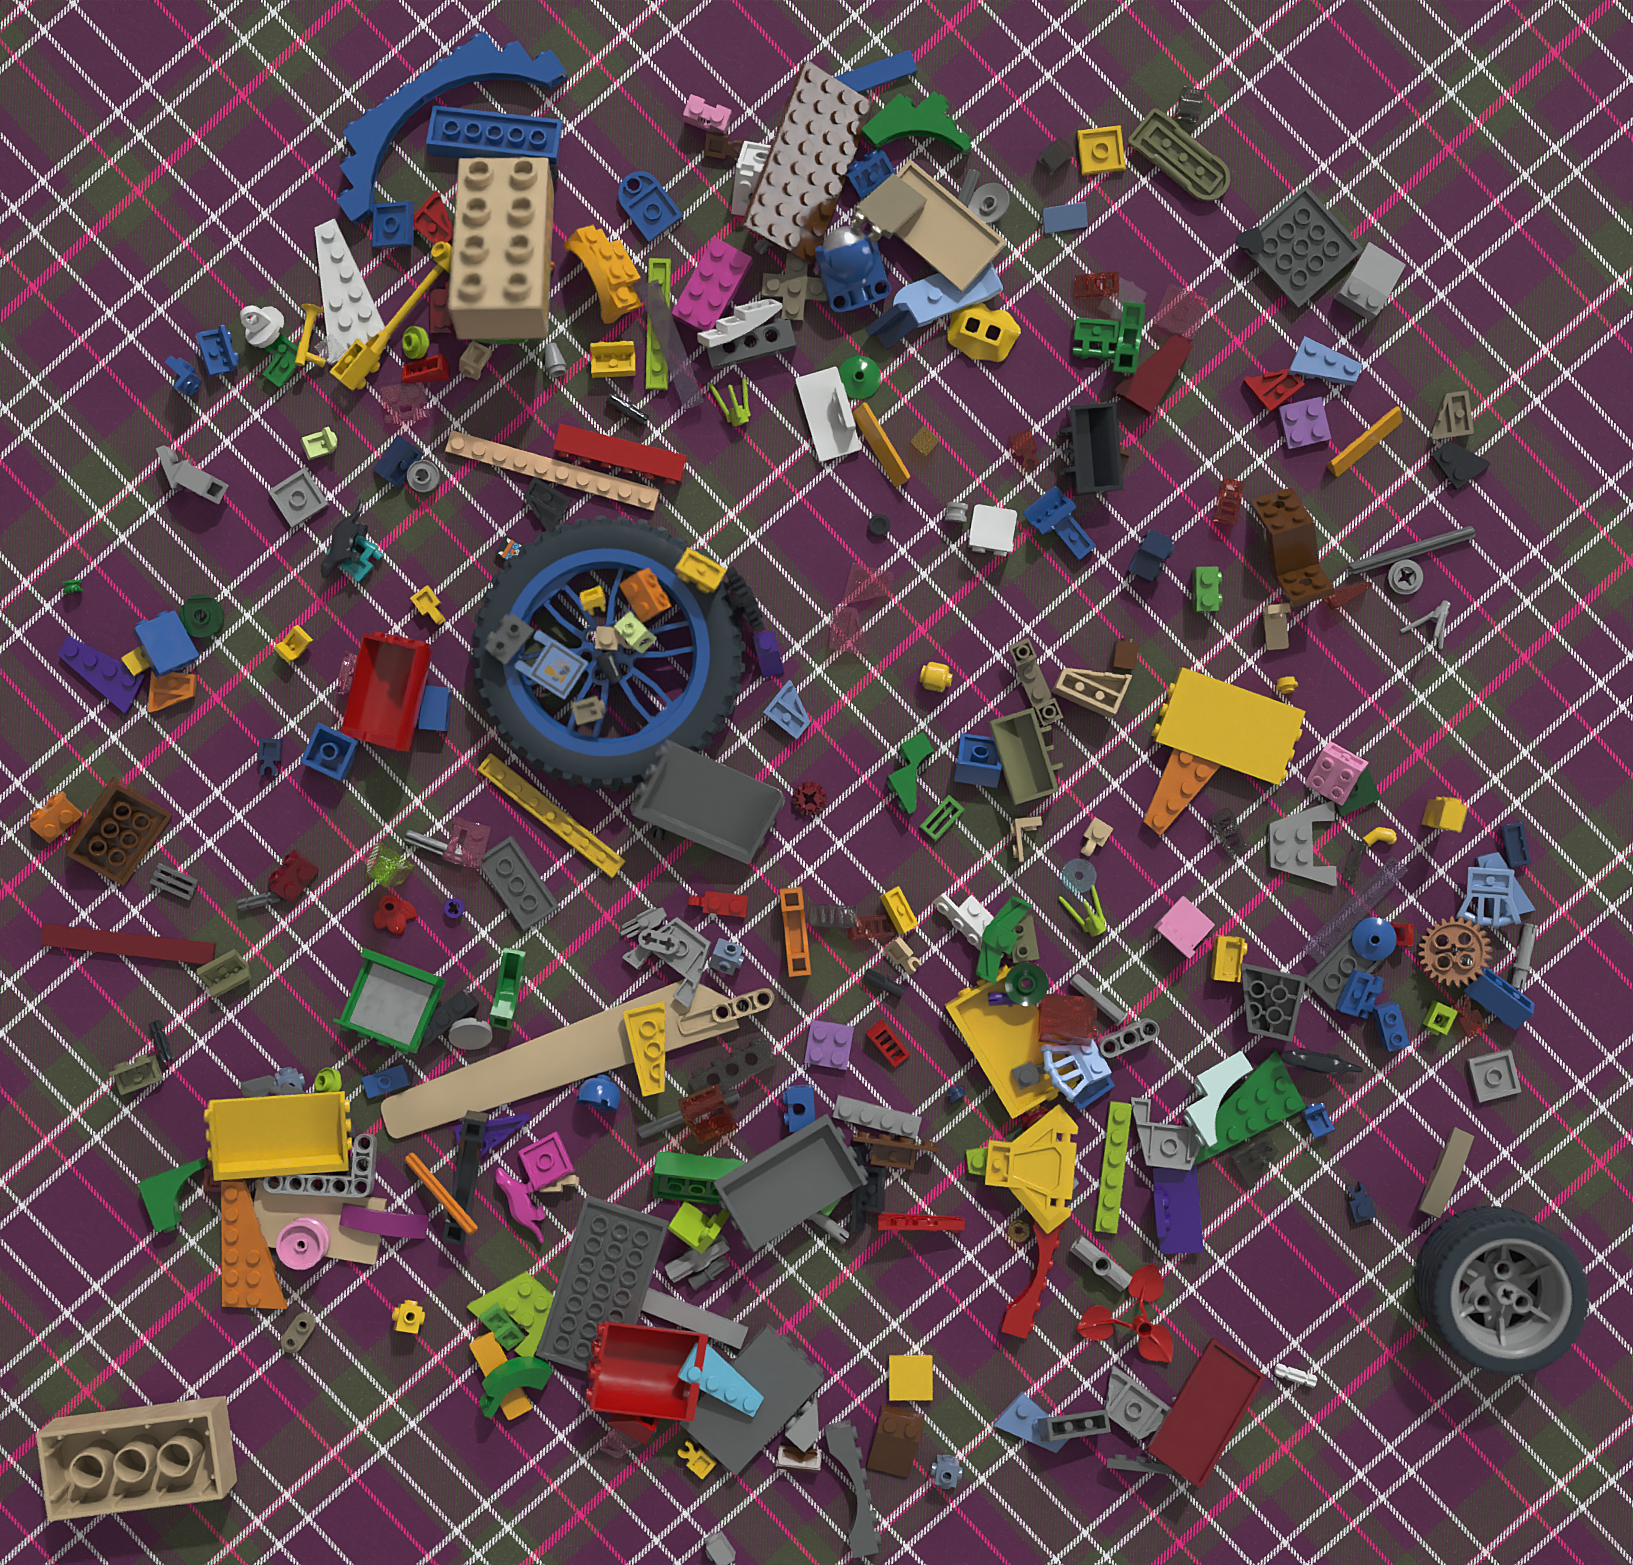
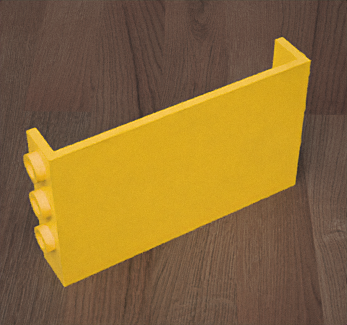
(1229, 726)
(1005, 1039)
(278, 1135)

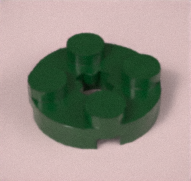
(192, 608)

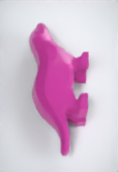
(521, 1202)

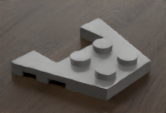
(1293, 845)
(687, 961)
(1163, 1143)

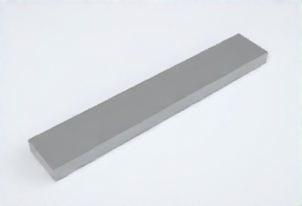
(694, 1318)

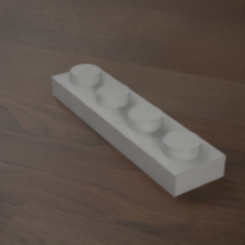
(877, 1117)

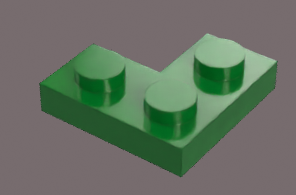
(284, 362)

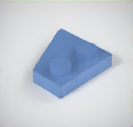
(788, 711)

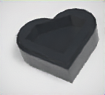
(1251, 241)

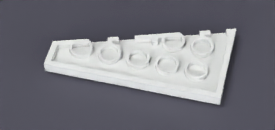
(346, 299)

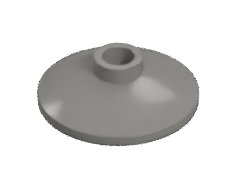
(985, 197)

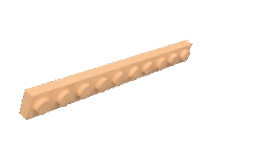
(552, 470)

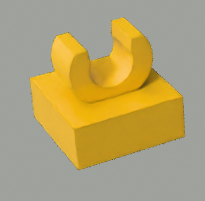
(593, 598)

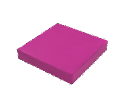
(546, 1161)

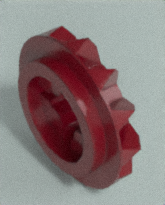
(809, 809)
(1033, 1117)

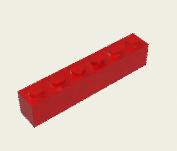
(620, 453)

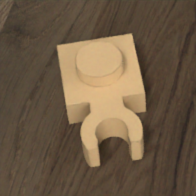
(609, 638)

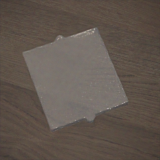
(1127, 292)

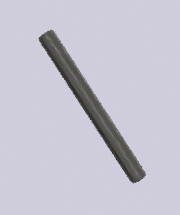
(1412, 550)

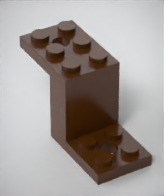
(1292, 547)

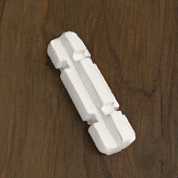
(1295, 1375)

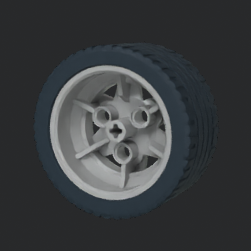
(1549, 1319)

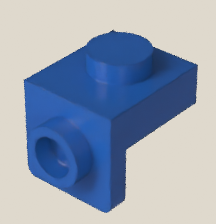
(1318, 1120)

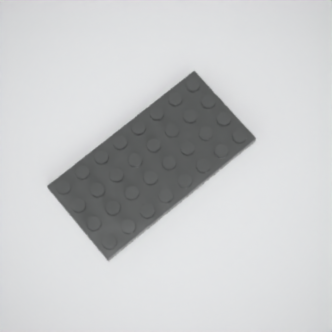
(601, 1278)

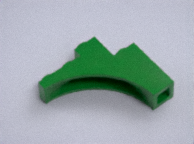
(928, 120)

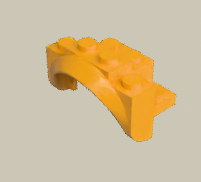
(609, 269)

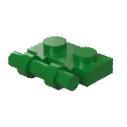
(1095, 332)

